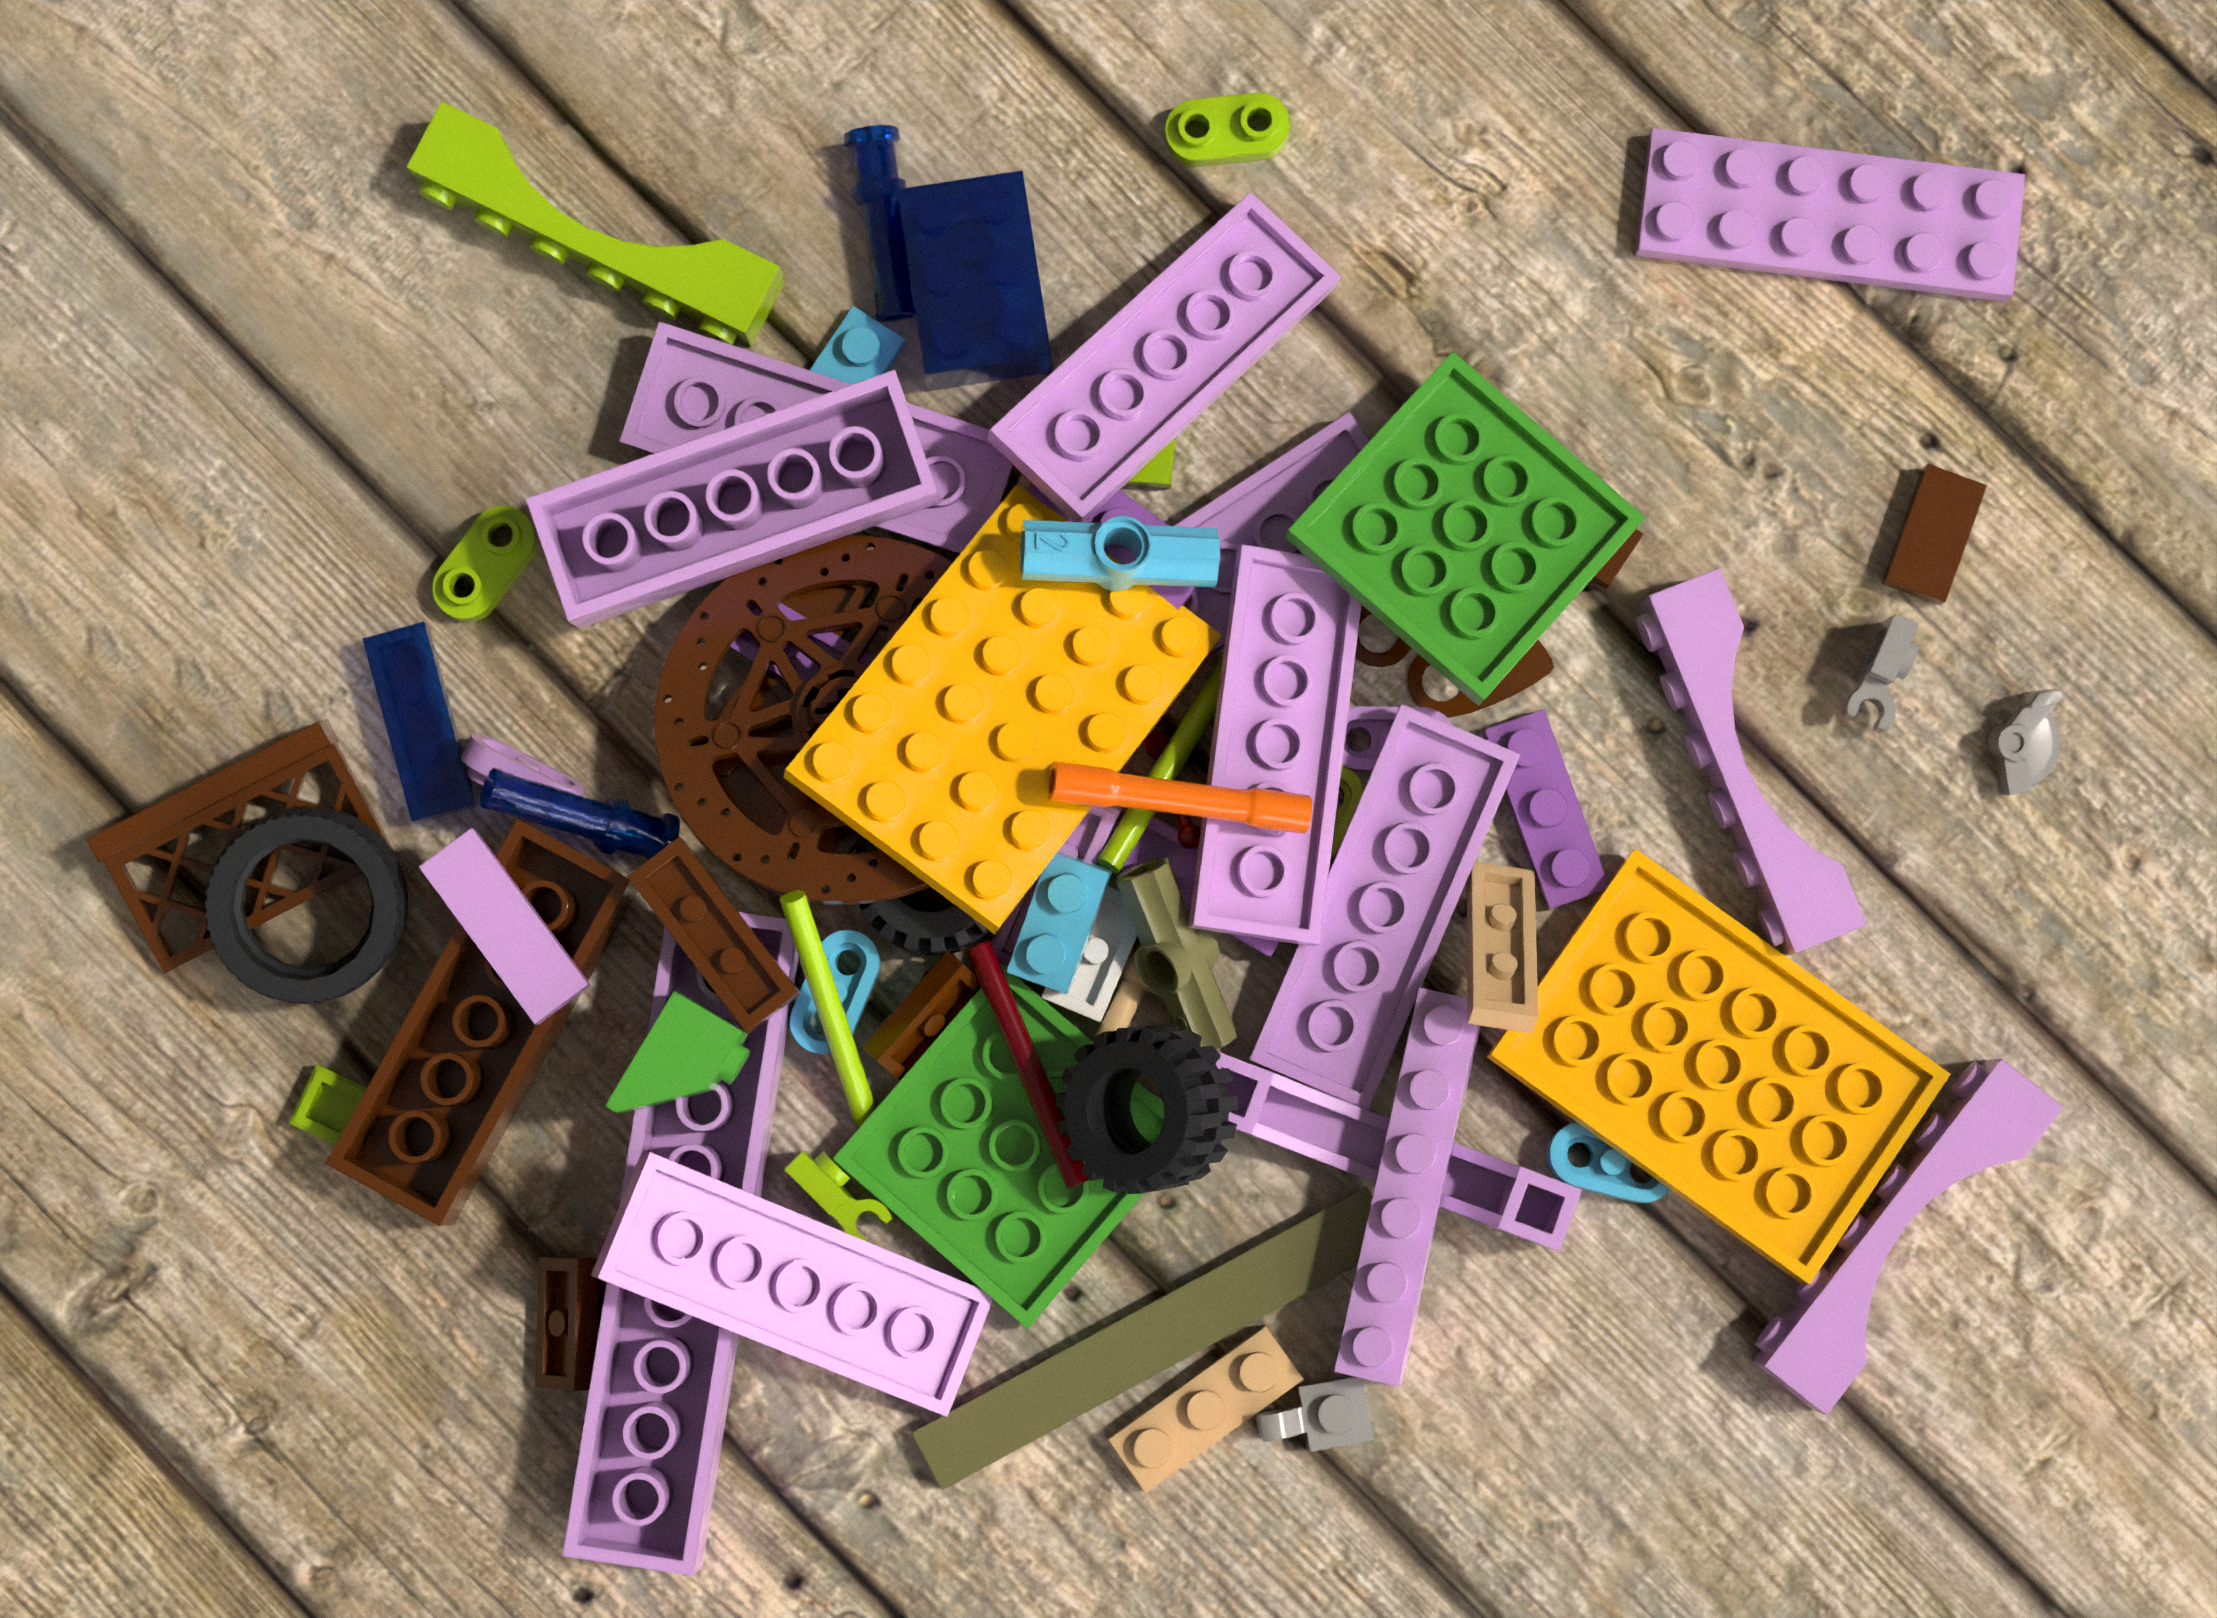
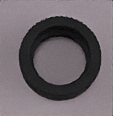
(243, 952)

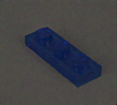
(419, 722)

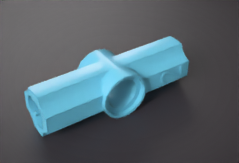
(1161, 553)

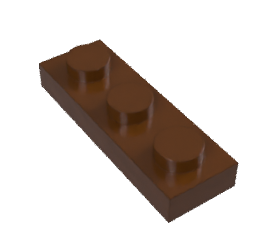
(714, 935)

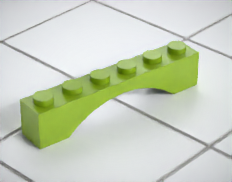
(707, 281)

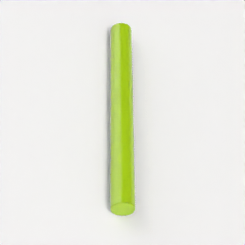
(1167, 767)
(828, 1005)

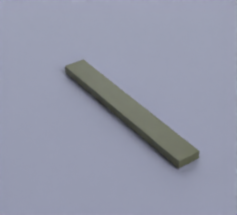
(1145, 1341)

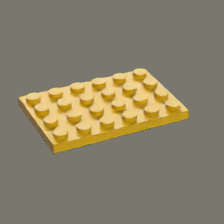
(973, 701)
(1720, 1067)

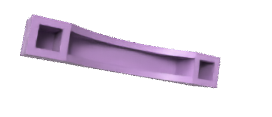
(1800, 889)
(1354, 1141)
(1408, 1190)
(1824, 1336)

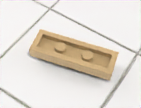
(1501, 947)
(1205, 1408)

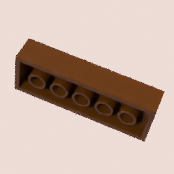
(471, 1045)

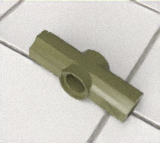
(1172, 956)

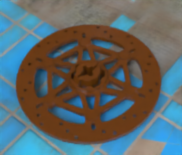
(729, 737)

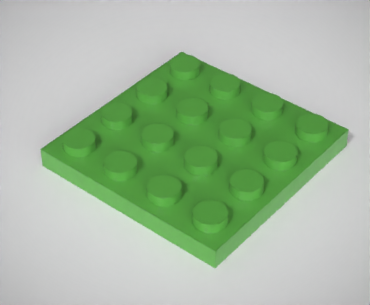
(1464, 528)
(972, 1168)

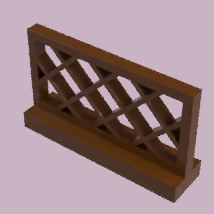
(212, 798)

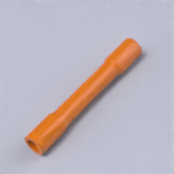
(1108, 788)

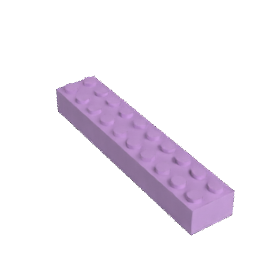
(656, 1371)

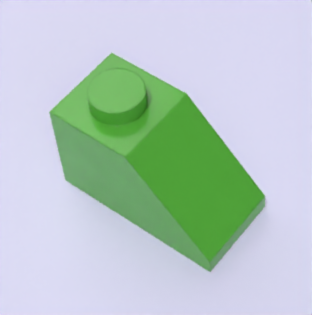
(681, 1057)

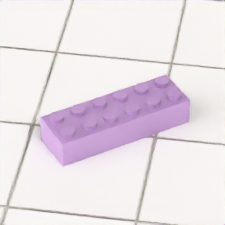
(733, 500)

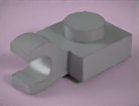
(1888, 657)
(1328, 1414)

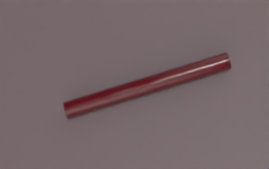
(1025, 1059)

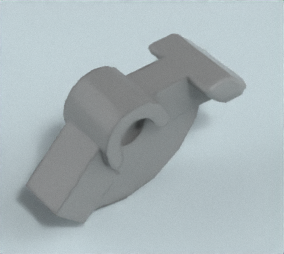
(2027, 743)

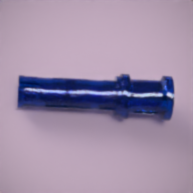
(877, 194)
(608, 824)

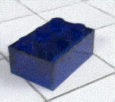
(975, 280)

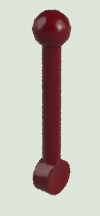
(1189, 833)

